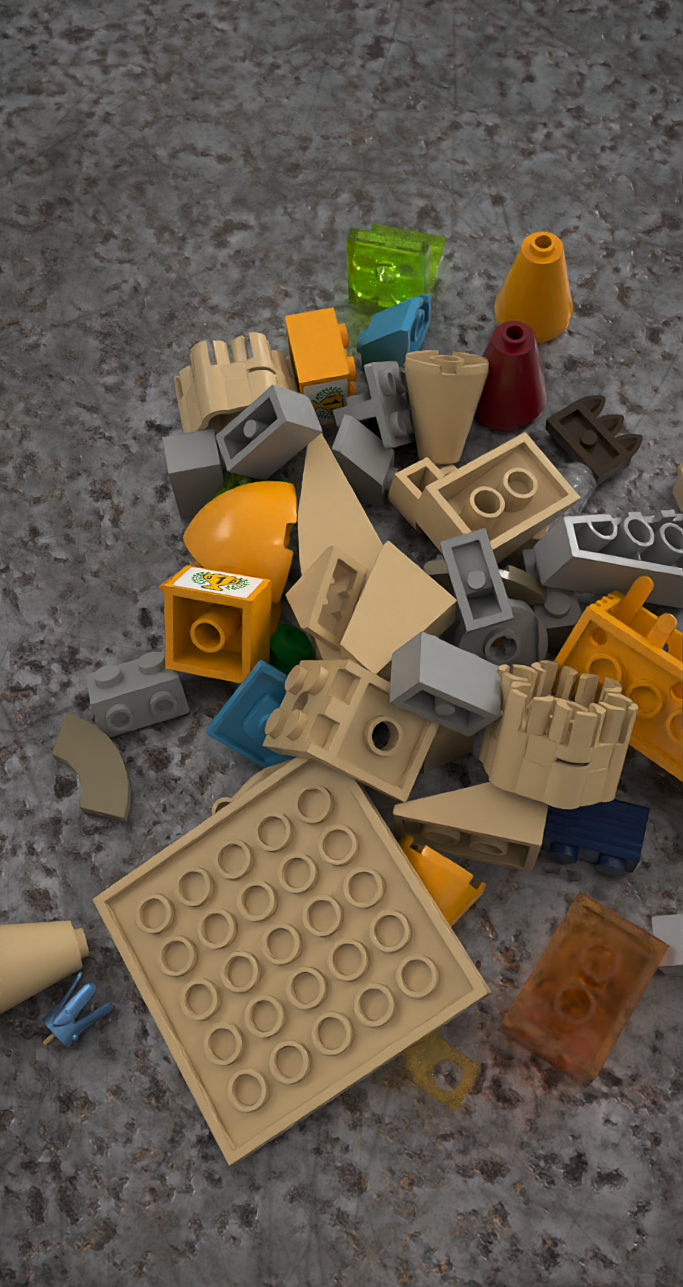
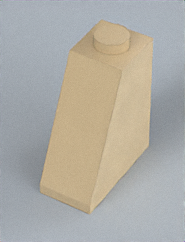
(394, 609)

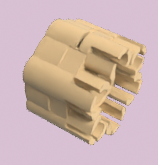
(219, 392)
(555, 746)

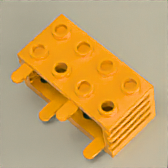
(626, 644)

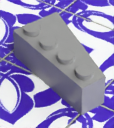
(610, 553)

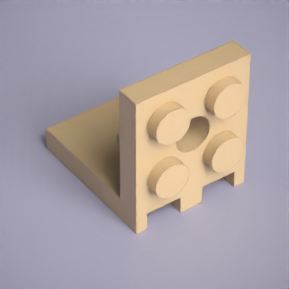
(332, 719)

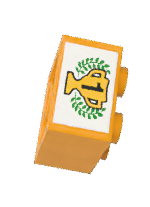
(321, 361)
(216, 623)

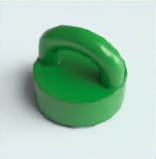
(289, 647)

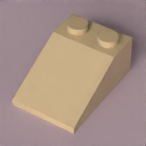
(506, 491)
(476, 825)

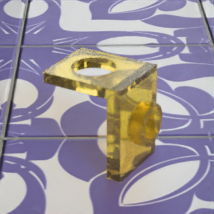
(423, 1059)

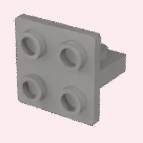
(385, 402)

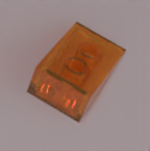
(583, 989)

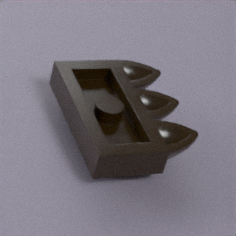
(592, 438)

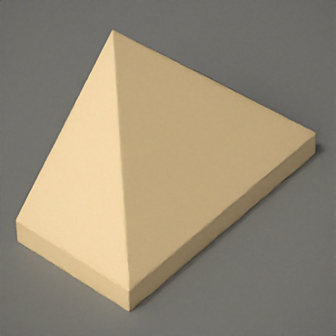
(327, 596)

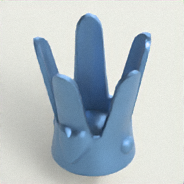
(62, 1021)

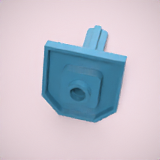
(245, 714)

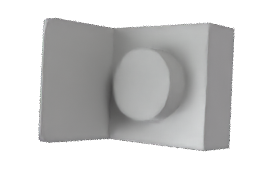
(476, 580)

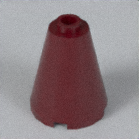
(515, 381)

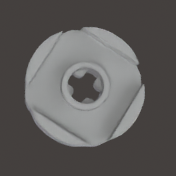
(526, 633)

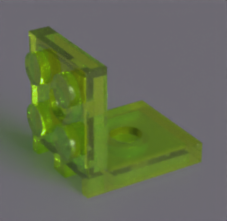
(391, 264)

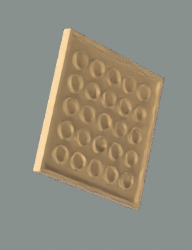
(287, 952)

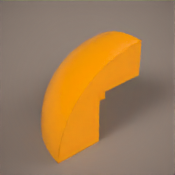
(247, 532)

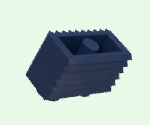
(598, 833)

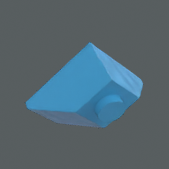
(395, 331)

